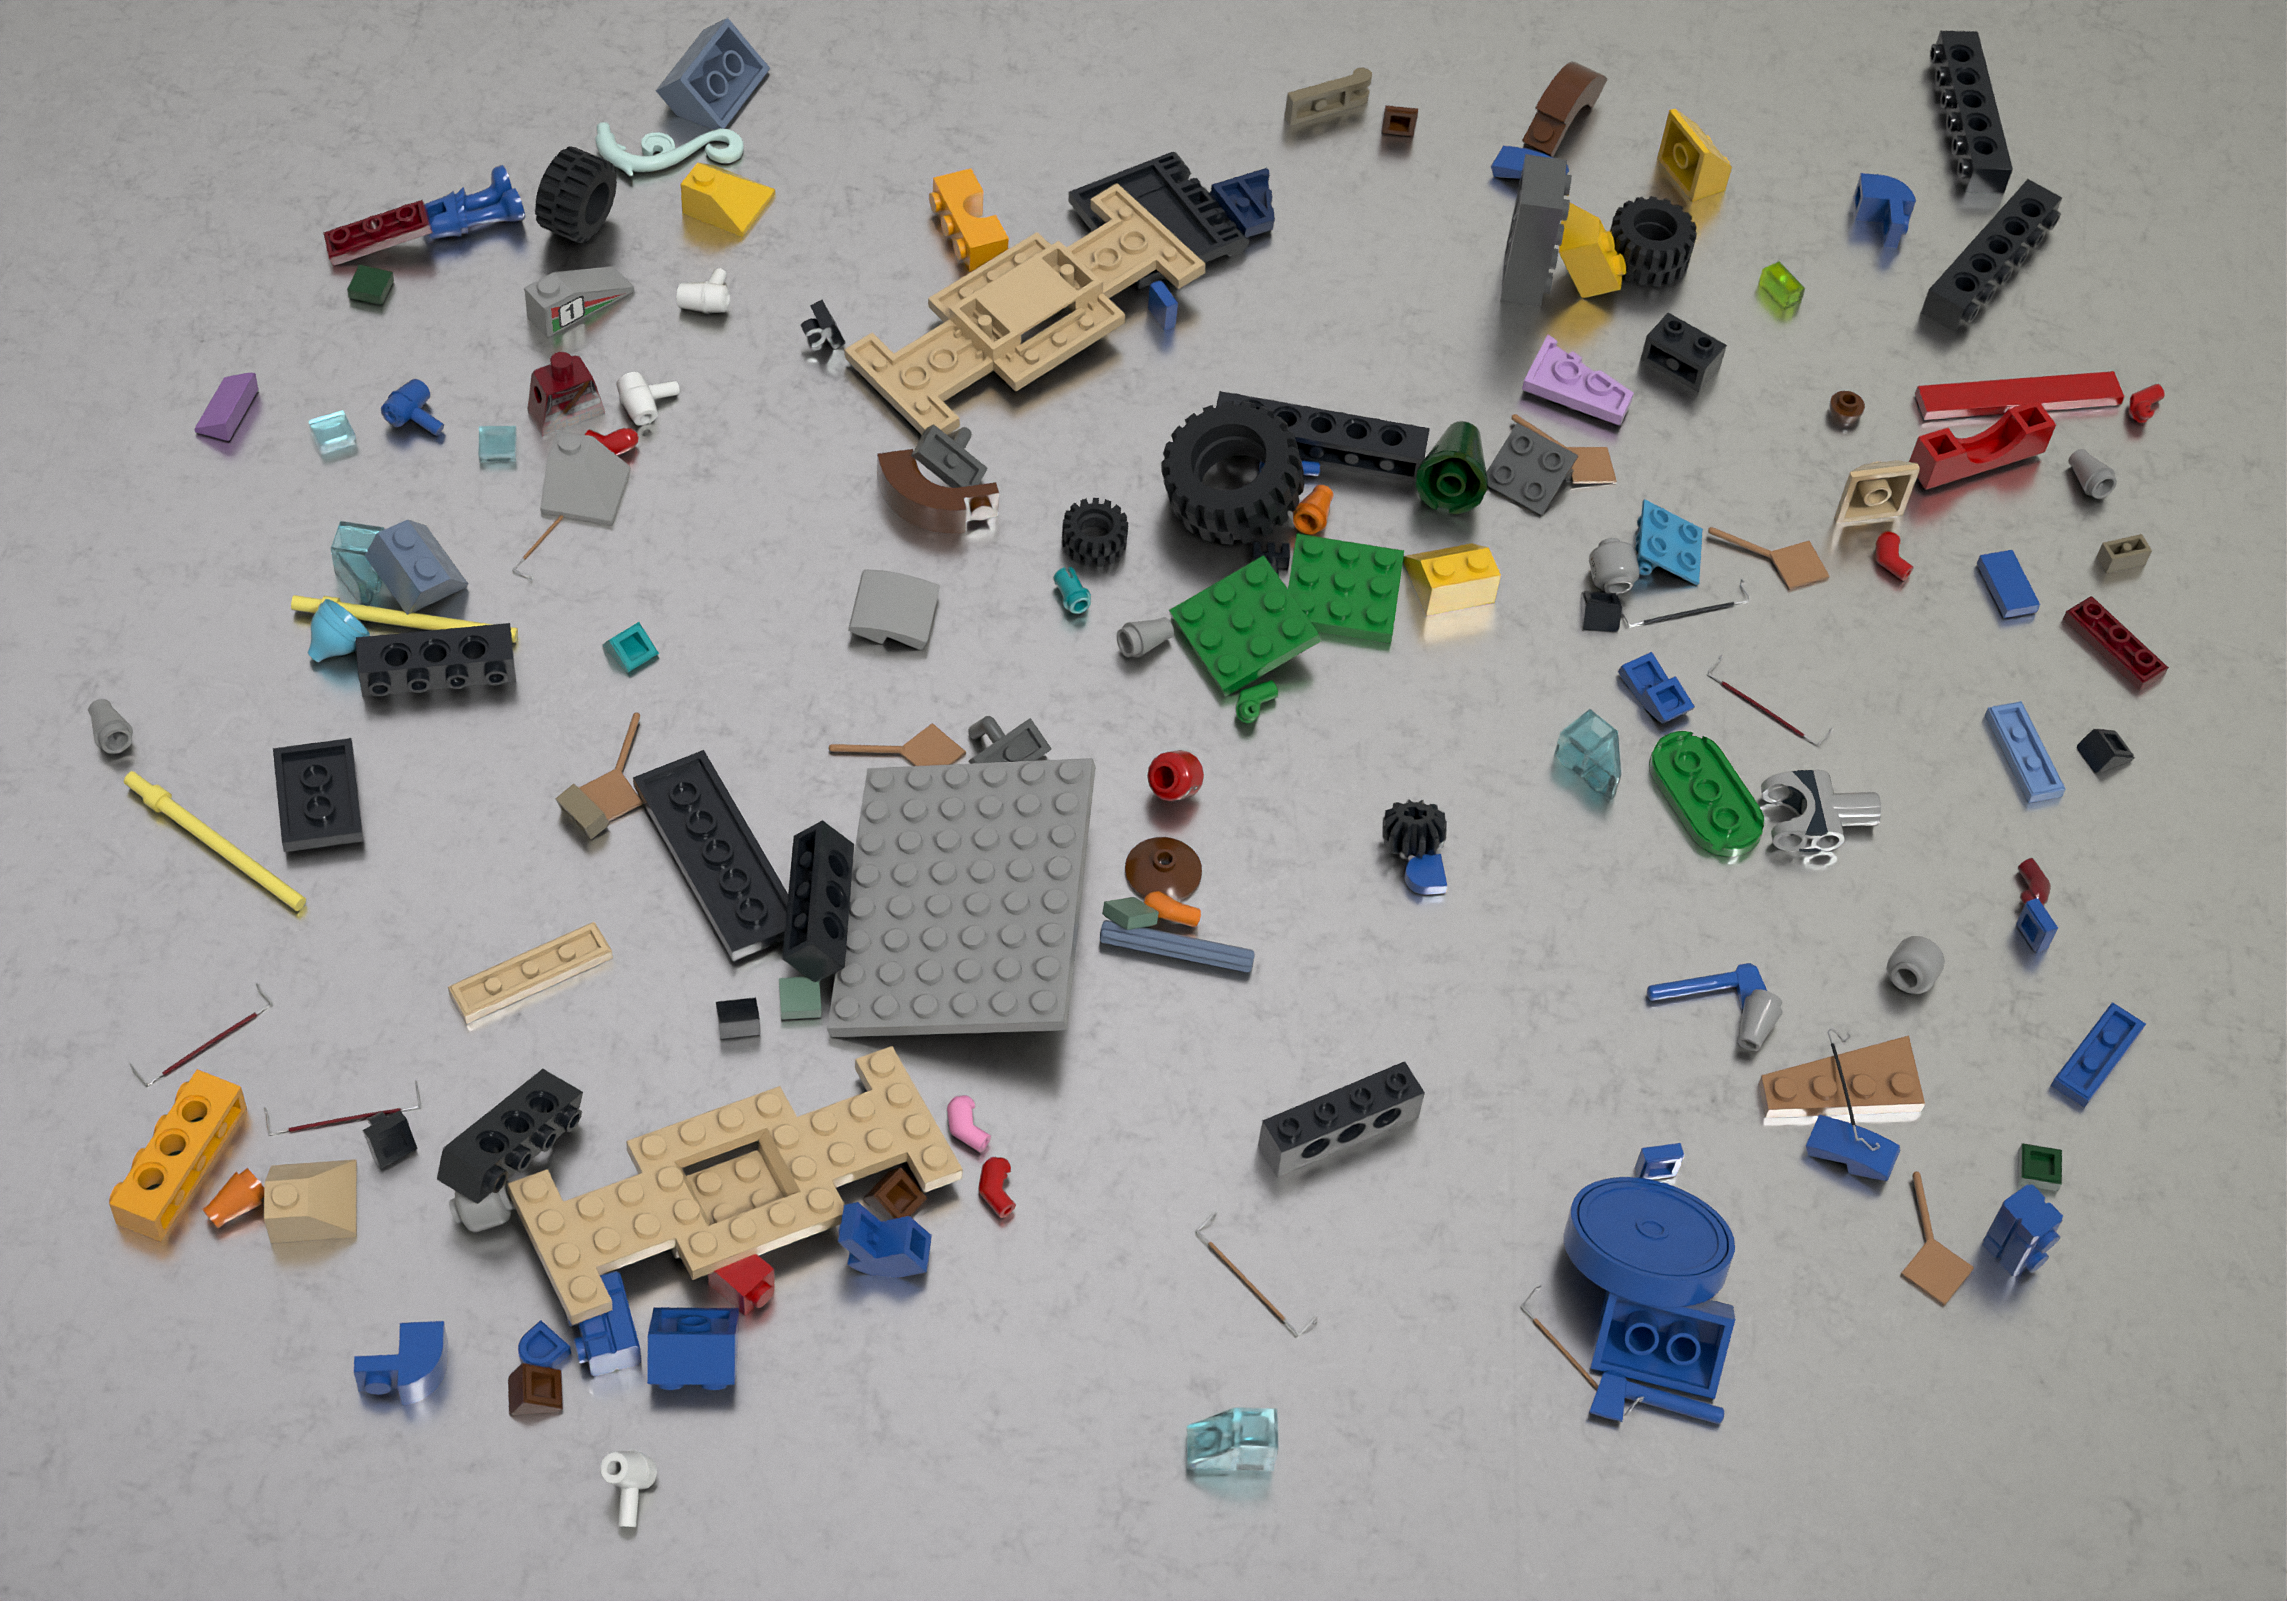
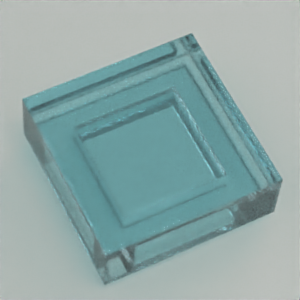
(332, 432)
(497, 443)

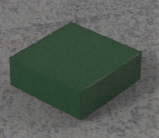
(370, 284)
(2040, 1167)

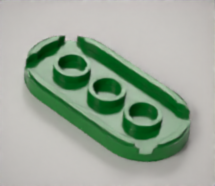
(1706, 794)

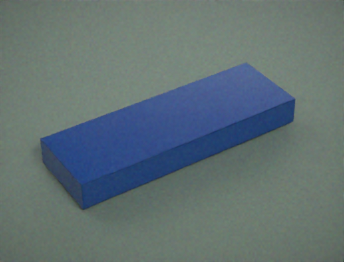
(2098, 1054)

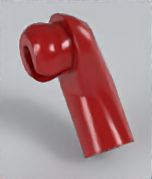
(617, 441)

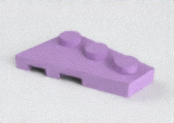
(1573, 384)

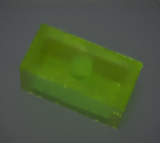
(1781, 285)

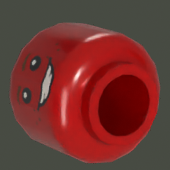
(1175, 775)

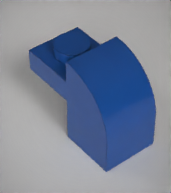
(1886, 202)
(886, 1247)
(414, 1371)

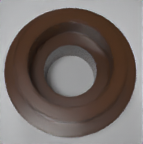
(1846, 406)

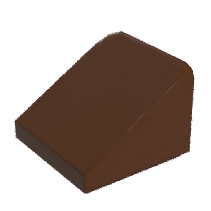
(1399, 120)
(895, 1195)
(534, 1390)

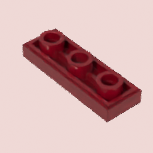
(377, 232)
(2115, 643)

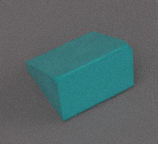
(631, 647)

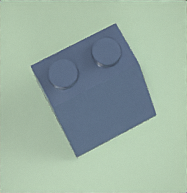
(414, 565)

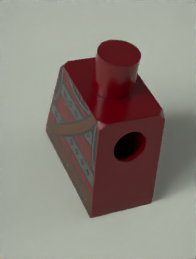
(563, 394)

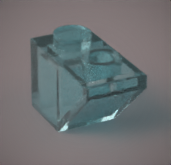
(350, 561)
(1592, 752)
(1234, 1440)

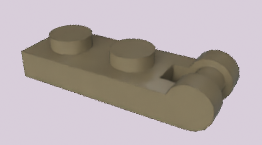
(1328, 97)

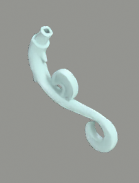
(669, 154)

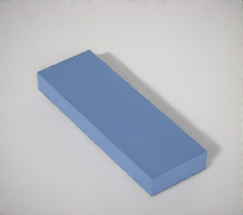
(2025, 752)

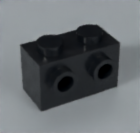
(1683, 352)

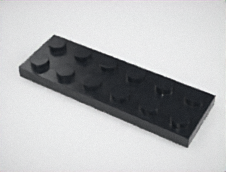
(716, 853)

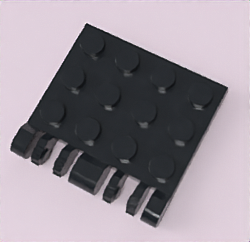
(1175, 201)

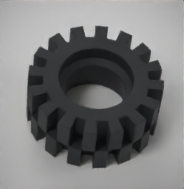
(1096, 516)

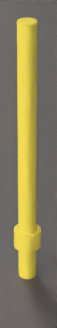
(389, 616)
(161, 801)

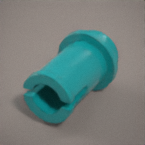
(1075, 596)

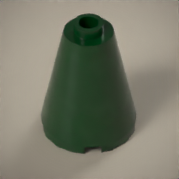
(1454, 470)

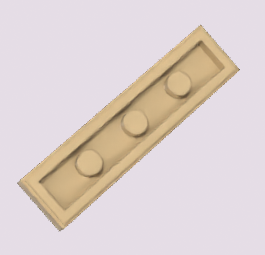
(530, 972)

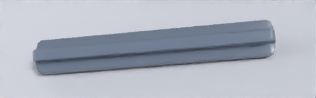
(1178, 946)

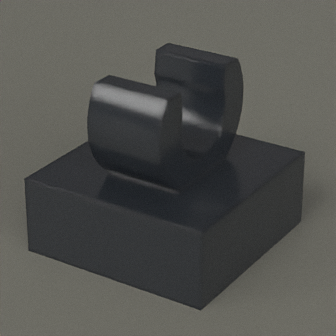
(822, 327)
(389, 1137)

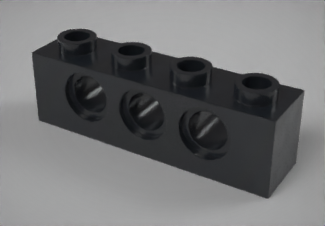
(435, 659)
(818, 901)
(1340, 1119)
(510, 1136)

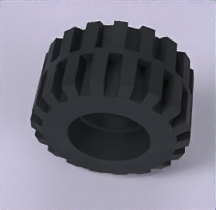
(575, 194)
(1653, 240)

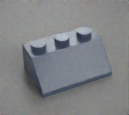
(713, 77)

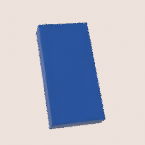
(2008, 583)

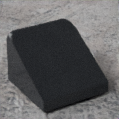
(1601, 611)
(2104, 750)
(738, 1018)

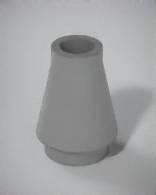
(2094, 476)
(1142, 636)
(110, 729)
(1759, 1017)

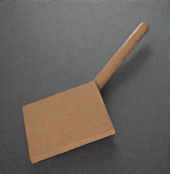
(1592, 464)
(1795, 563)
(925, 749)
(612, 790)
(1934, 1267)

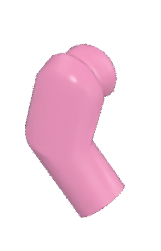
(961, 1123)

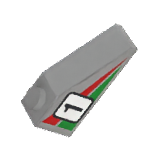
(572, 296)

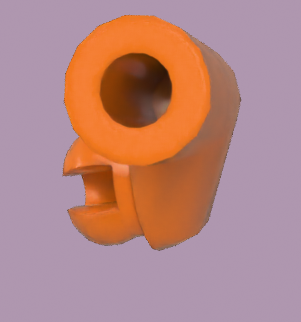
(1172, 909)

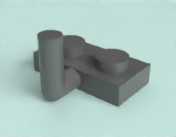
(947, 457)
(1020, 744)

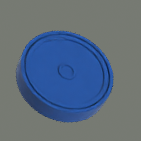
(1649, 1242)

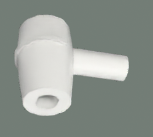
(705, 296)
(639, 396)
(632, 1473)

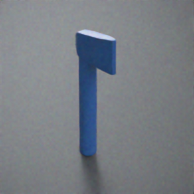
(1744, 978)
(1614, 1389)

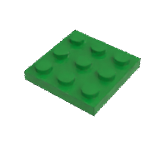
(1346, 586)
(1244, 626)

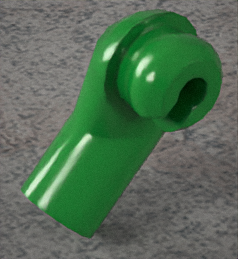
(1250, 700)

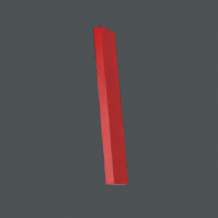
(1998, 396)

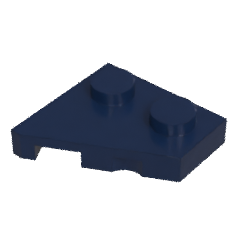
(1247, 201)

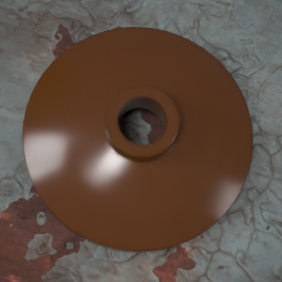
(1176, 879)

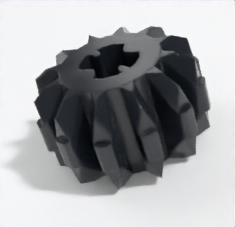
(1414, 828)

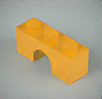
(959, 203)

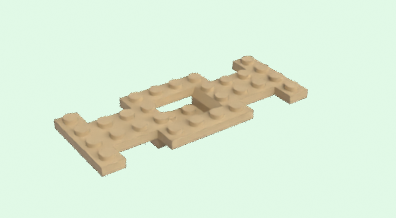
(1013, 294)
(740, 1204)

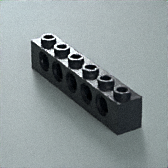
(1971, 112)
(1992, 256)
(1348, 439)

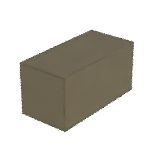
(2124, 553)
(582, 811)

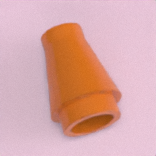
(1313, 510)
(236, 1197)

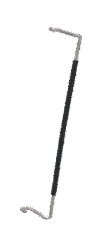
(1690, 611)
(1845, 1088)

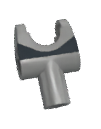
(1818, 810)

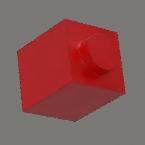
(745, 1283)

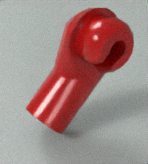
(2140, 402)
(1888, 555)
(991, 1183)

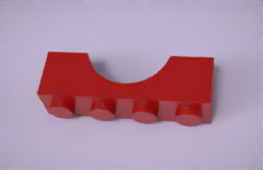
(2014, 437)

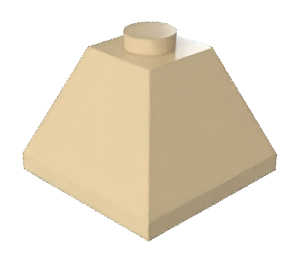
(1877, 491)
(311, 1201)

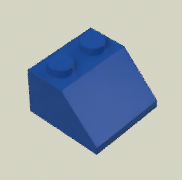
(693, 1347)

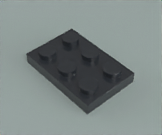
(317, 795)

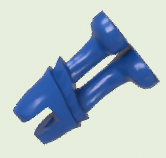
(457, 212)

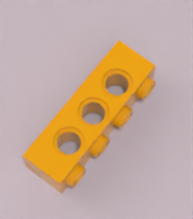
(155, 1210)

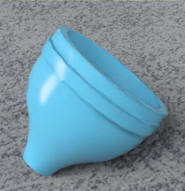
(334, 631)

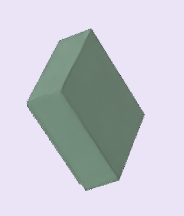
(1130, 913)
(799, 998)

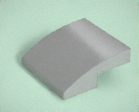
(894, 608)

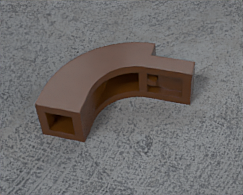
(1560, 103)
(929, 504)

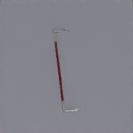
(1763, 708)
(208, 1043)
(341, 1119)

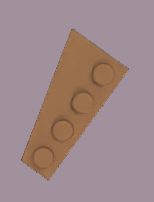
(1876, 1078)

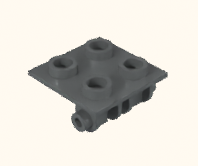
(1530, 469)

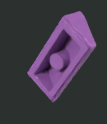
(228, 406)

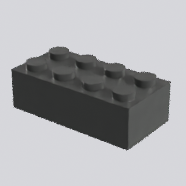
(1535, 230)

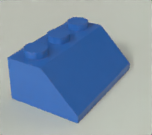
(1664, 1344)

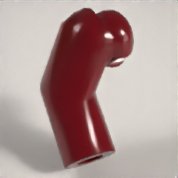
(2037, 881)

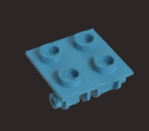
(1668, 543)

